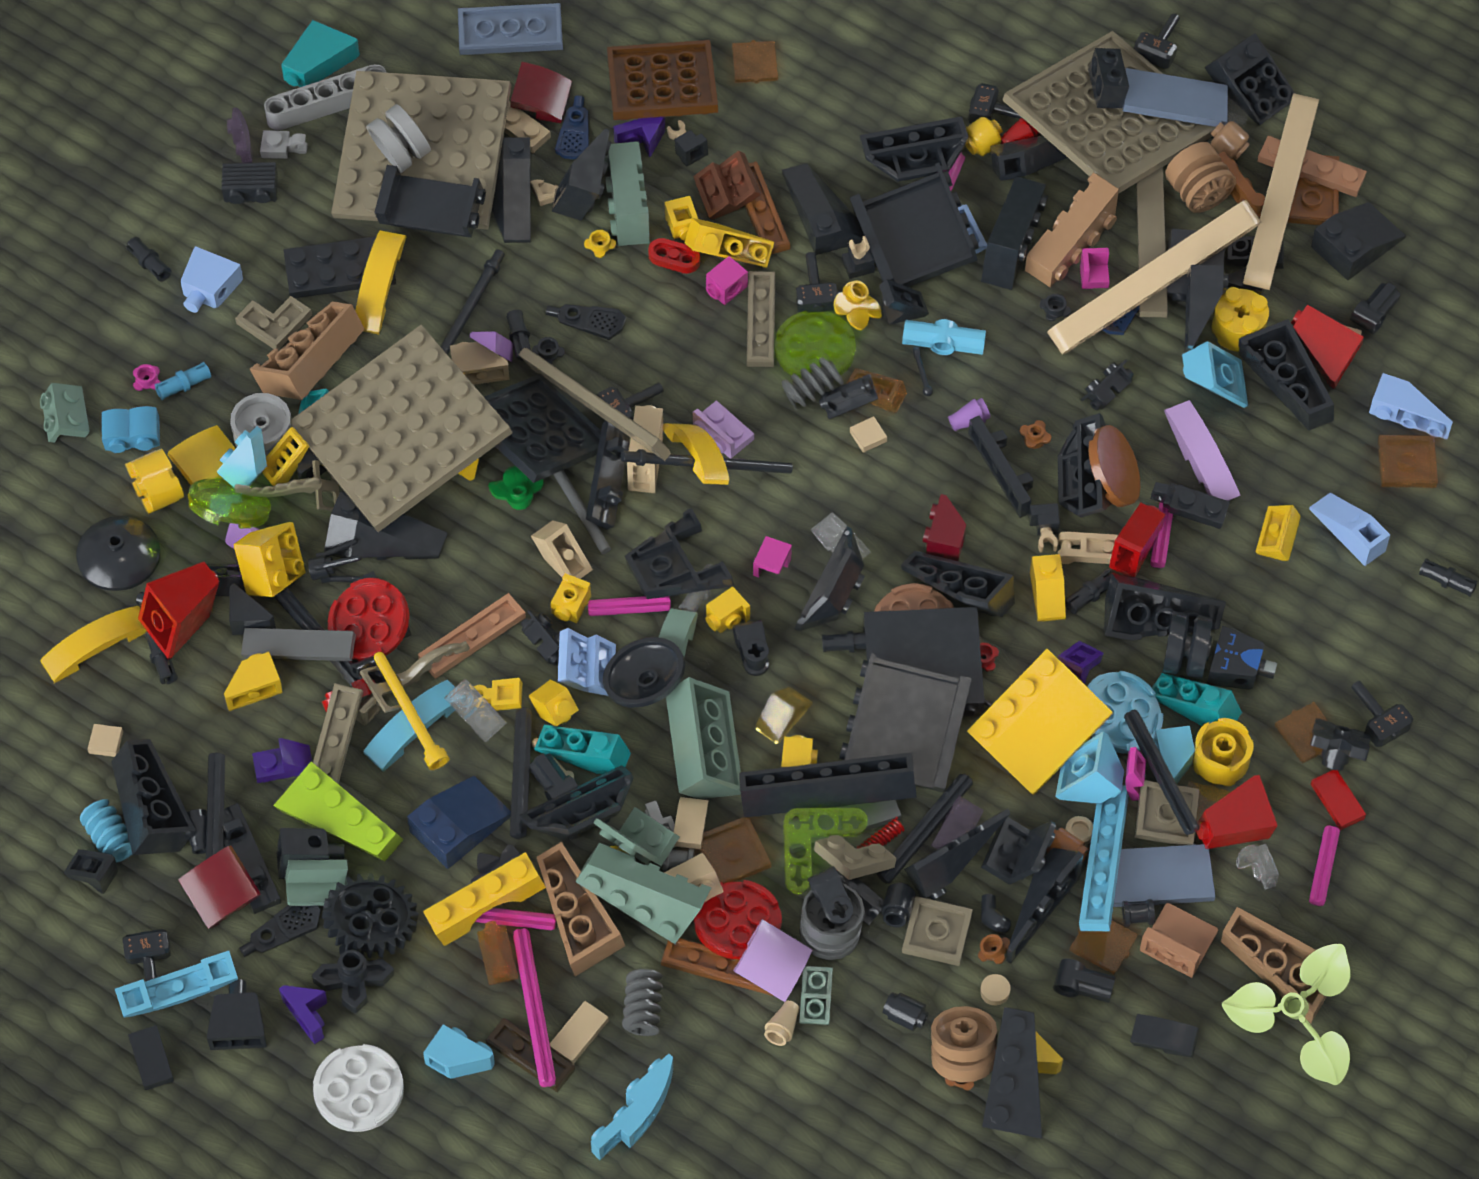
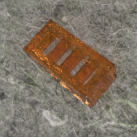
(893, 392)

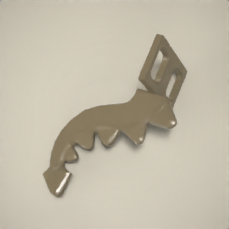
(307, 485)
(412, 674)

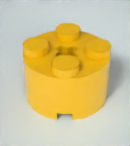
(1238, 315)
(155, 480)
(1222, 751)

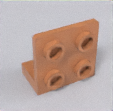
(1178, 939)

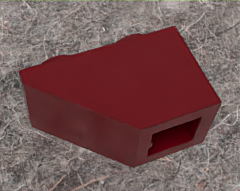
(947, 531)

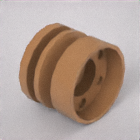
(1200, 177)

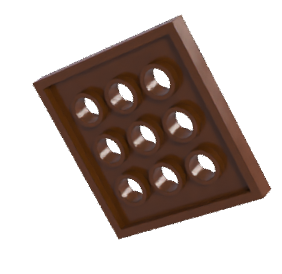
(650, 88)

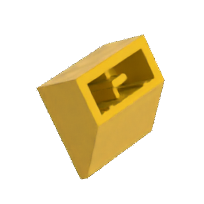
(269, 559)

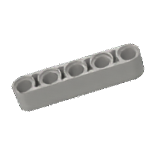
(313, 100)

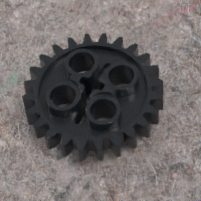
(381, 923)

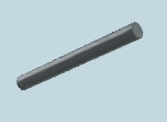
(581, 510)

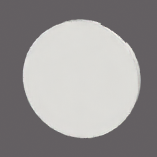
(358, 1088)

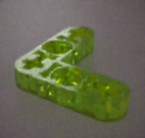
(803, 837)

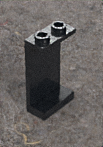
(429, 204)

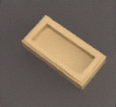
(578, 1032)

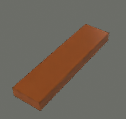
(765, 216)
(700, 961)

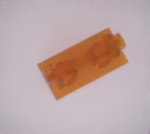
(497, 953)

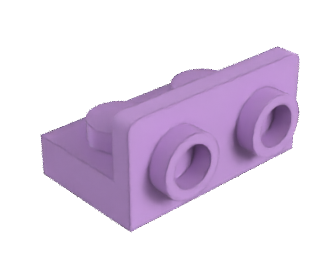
(724, 428)

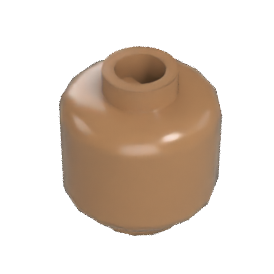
(1230, 139)

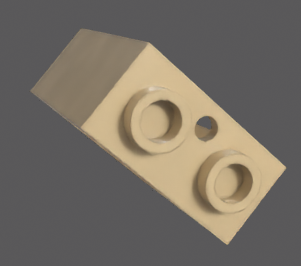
(645, 477)

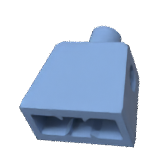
(209, 279)

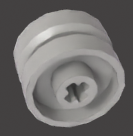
(399, 138)
(267, 413)

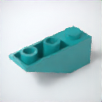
(1196, 700)
(584, 748)

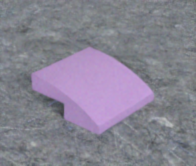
(773, 960)

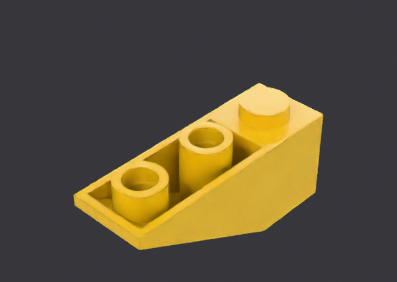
(726, 241)

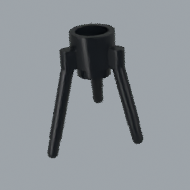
(323, 567)

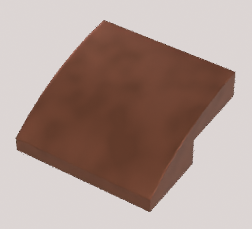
(727, 185)

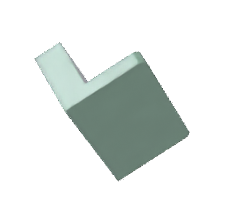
(311, 880)

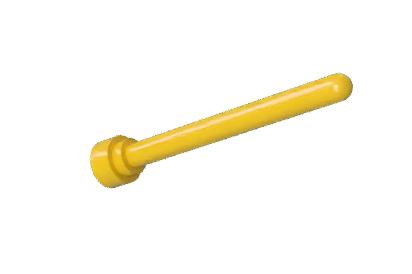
(434, 755)

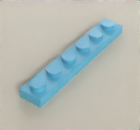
(1103, 863)

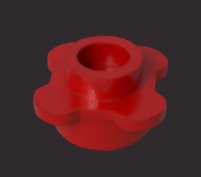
(991, 653)

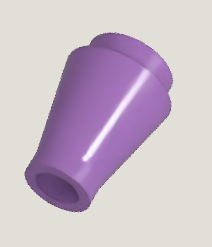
(972, 409)

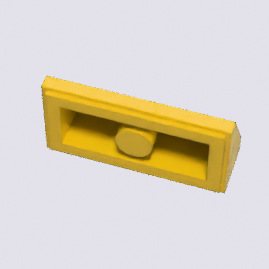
(1278, 532)

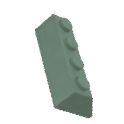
(703, 740)

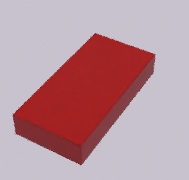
(1338, 799)

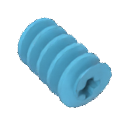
(106, 829)

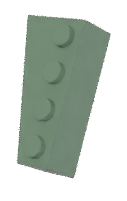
(628, 194)
(643, 891)

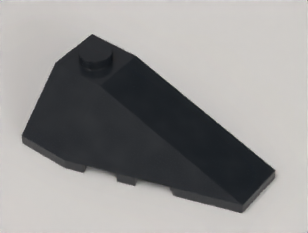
(513, 191)
(822, 213)
(401, 538)
(970, 584)

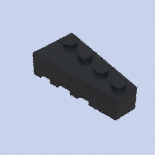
(1013, 232)
(149, 801)
(1014, 1083)

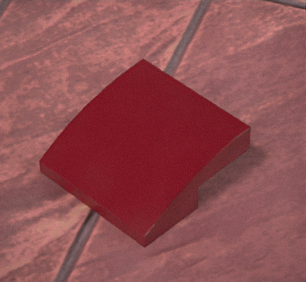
(541, 92)
(219, 886)

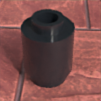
(898, 904)
(905, 1011)

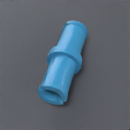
(182, 380)

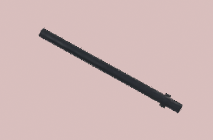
(491, 266)
(641, 457)

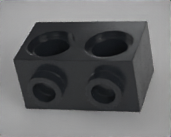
(1108, 78)

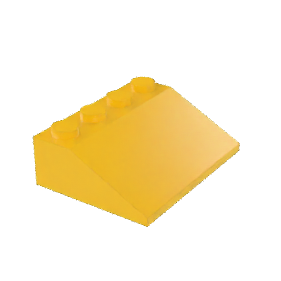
(1040, 722)

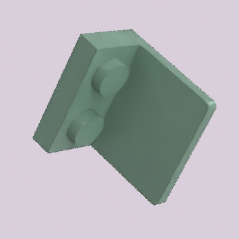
(641, 837)

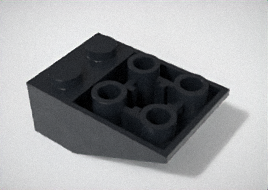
(1252, 69)
(582, 181)

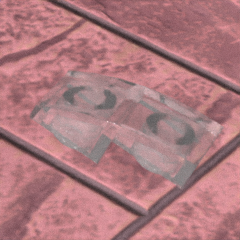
(830, 531)
(475, 710)

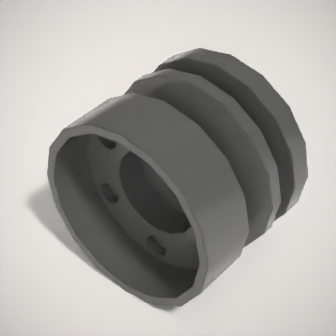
(828, 942)

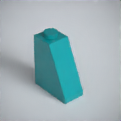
(318, 55)

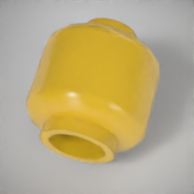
(982, 135)

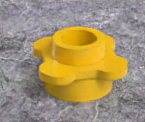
(596, 237)

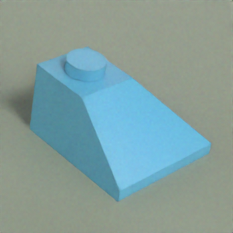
(1217, 372)
(1091, 773)

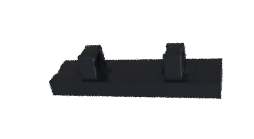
(989, 448)
(607, 477)
(250, 856)

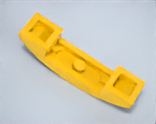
(377, 280)
(708, 458)
(90, 640)

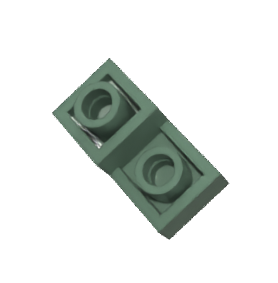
(679, 627)
(816, 995)

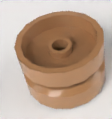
(963, 1044)

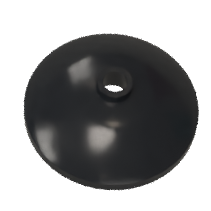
(119, 565)
(644, 672)

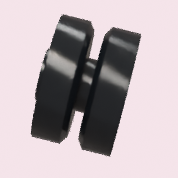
(1189, 645)

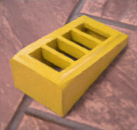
(279, 451)

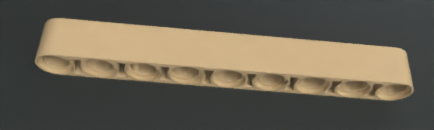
(1281, 192)
(1153, 277)

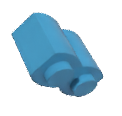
(130, 429)

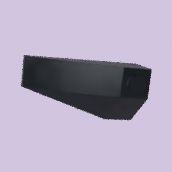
(1146, 608)
(945, 864)
(1044, 894)

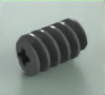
(811, 382)
(641, 1002)

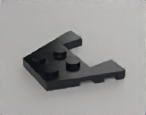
(664, 568)

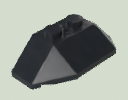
(915, 149)
(1076, 483)
(834, 585)
(578, 808)

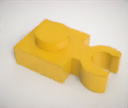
(504, 693)

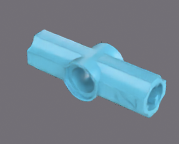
(944, 337)

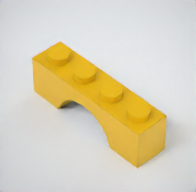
(508, 883)

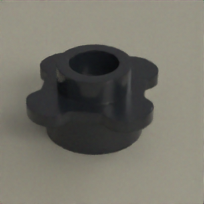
(1058, 301)
(548, 344)

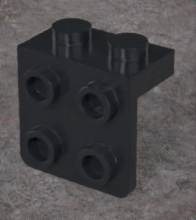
(1018, 851)

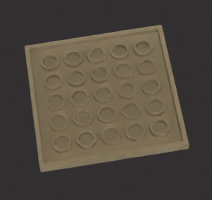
(456, 116)
(1100, 140)
(400, 428)

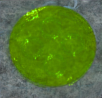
(811, 336)
(217, 502)

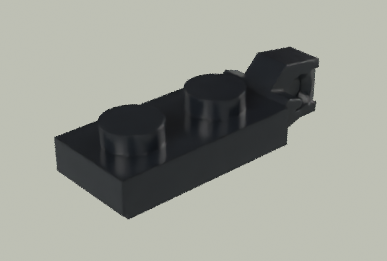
(1191, 504)

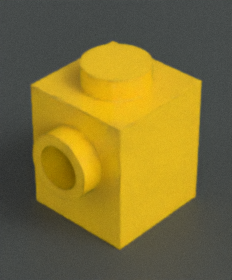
(553, 703)
(798, 751)

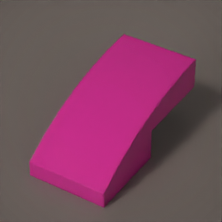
(1135, 773)

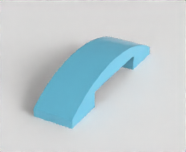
(398, 732)
(177, 986)

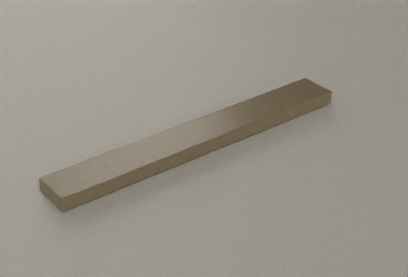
(1151, 235)
(595, 404)

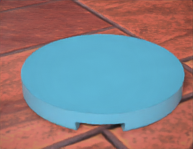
(1121, 694)

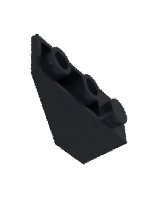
(1024, 157)

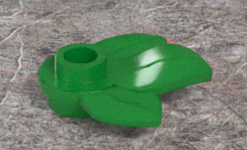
(515, 488)

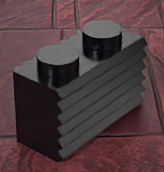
(249, 182)

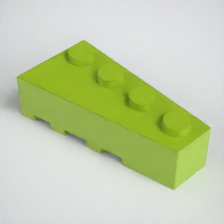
(327, 806)

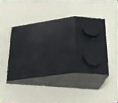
(1355, 239)
(1203, 290)

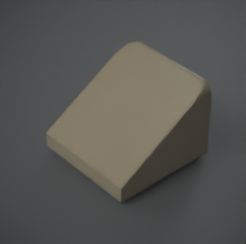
(368, 709)

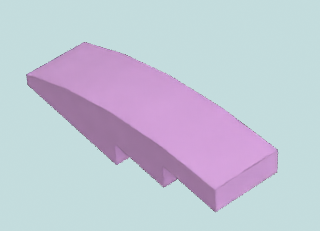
(1201, 451)

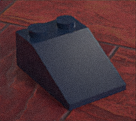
(457, 820)

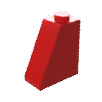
(1326, 343)
(1136, 539)
(1238, 817)

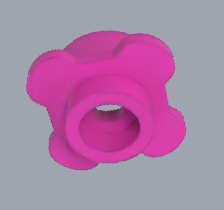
(145, 371)

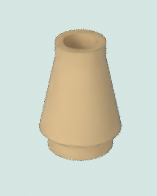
(782, 1024)

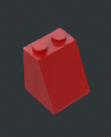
(178, 606)

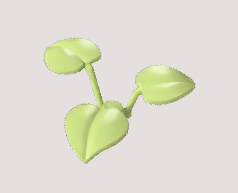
(1325, 971)

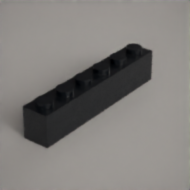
(827, 784)

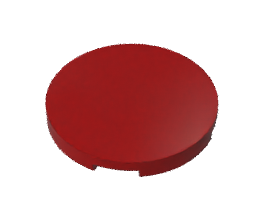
(374, 613)
(733, 916)

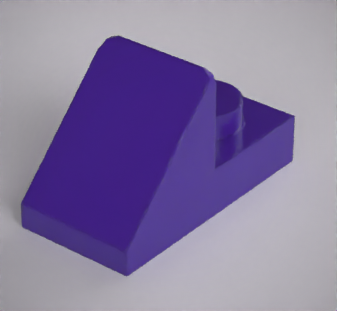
(642, 130)
(1080, 659)
(281, 762)
(303, 1006)

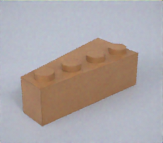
(1073, 231)
(309, 352)
(581, 918)
(1271, 956)

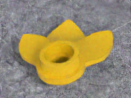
(856, 304)

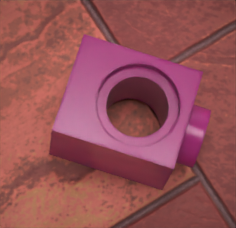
(726, 280)

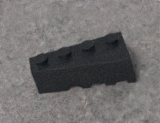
(1288, 371)

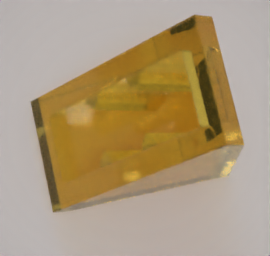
(782, 713)

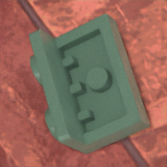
(64, 411)

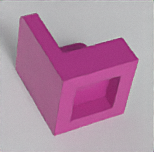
(1094, 268)
(772, 556)

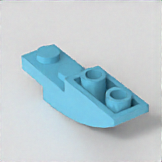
(643, 1101)

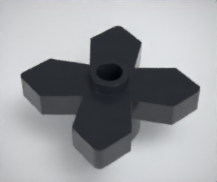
(1339, 743)
(352, 975)

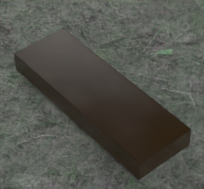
(518, 1048)

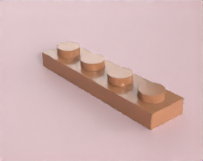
(1319, 169)
(477, 632)

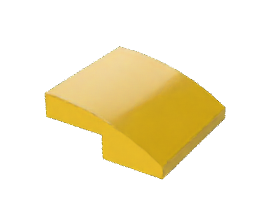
(201, 454)

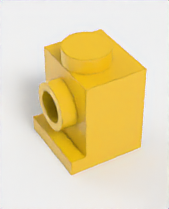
(679, 215)
(571, 598)
(727, 610)

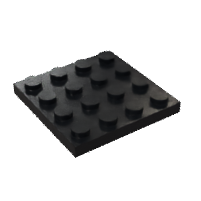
(544, 427)

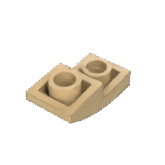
(690, 822)

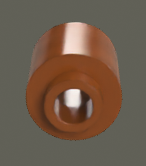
(1066, 840)

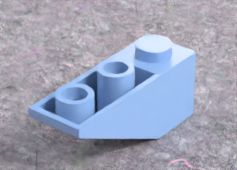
(1406, 405)
(1352, 527)

